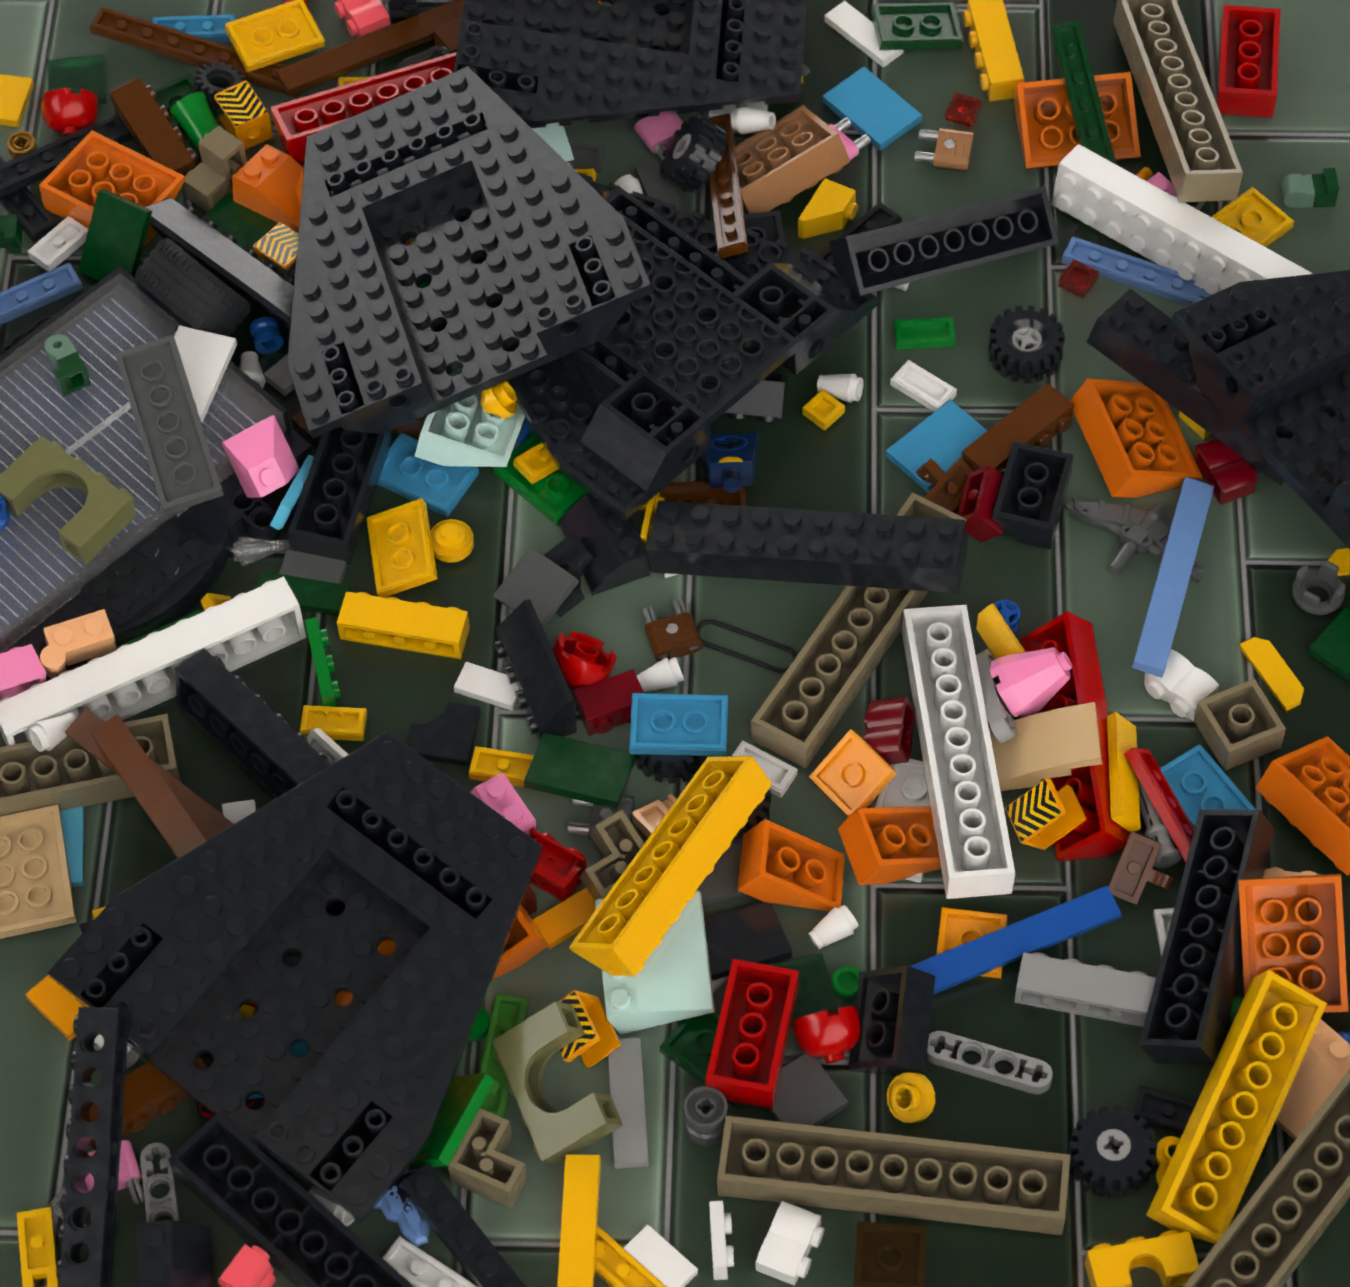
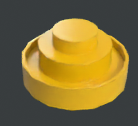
(499, 400)
(452, 540)
(911, 1097)

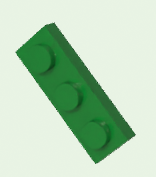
(323, 663)

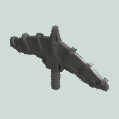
(1137, 529)

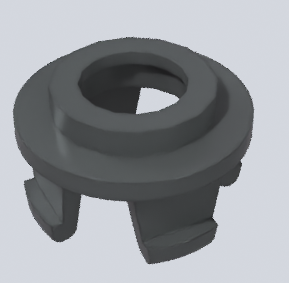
(1326, 578)

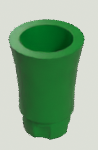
(194, 116)

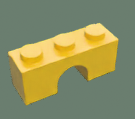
(1169, 1255)

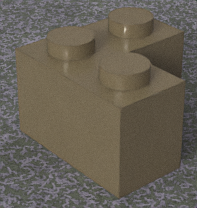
(221, 158)
(619, 845)
(481, 1161)

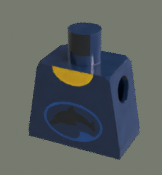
(731, 460)

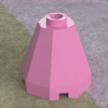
(1030, 679)

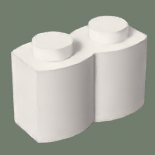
(1181, 685)
(789, 1243)

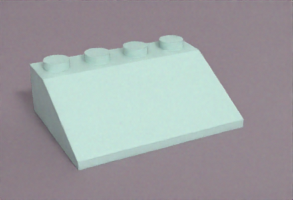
(468, 435)
(673, 980)

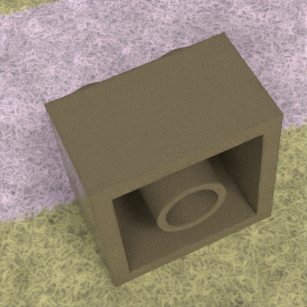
(1239, 724)

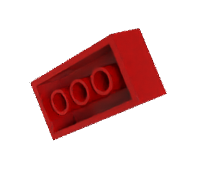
(1248, 61)
(753, 1032)

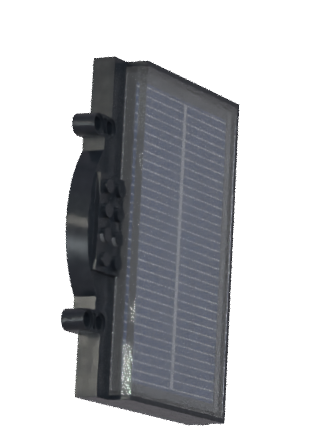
(158, 561)

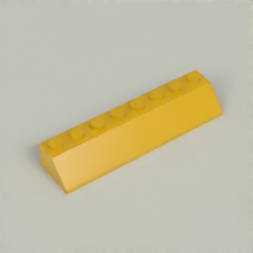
(672, 865)
(1237, 1108)

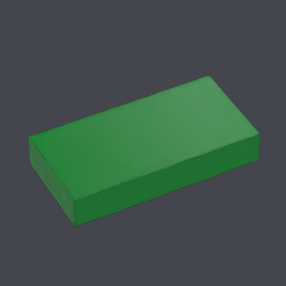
(924, 333)

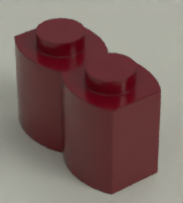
(1225, 471)
(890, 728)

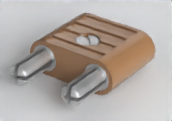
(951, 150)

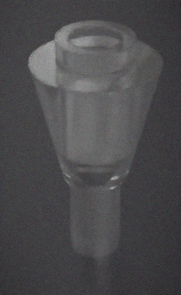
(254, 549)

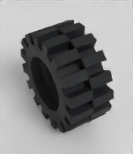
(210, 76)

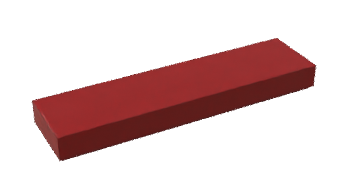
(1162, 798)

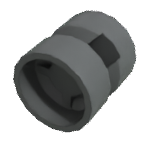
(705, 1115)

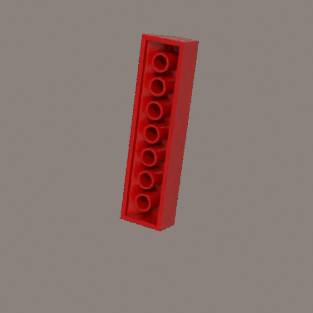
(321, 110)
(1099, 833)

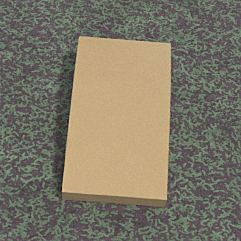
(1048, 746)

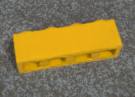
(994, 48)
(403, 624)

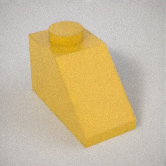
(827, 210)

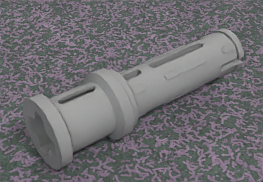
(1157, 832)

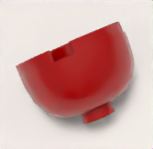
(69, 111)
(582, 659)
(828, 1034)

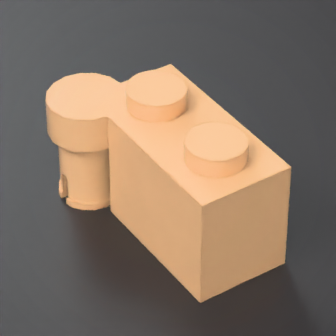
(76, 641)

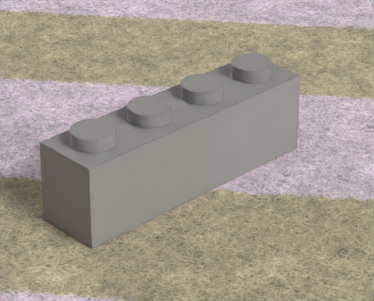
(1084, 989)

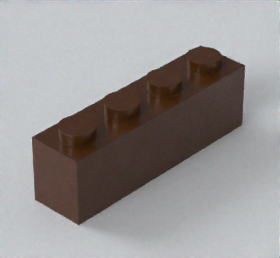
(151, 126)
(1030, 423)
(145, 1098)

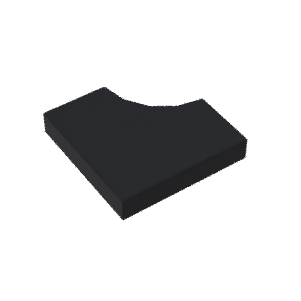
(573, 558)
(448, 737)

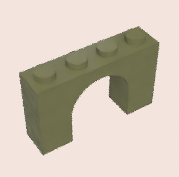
(50, 467)
(523, 1056)

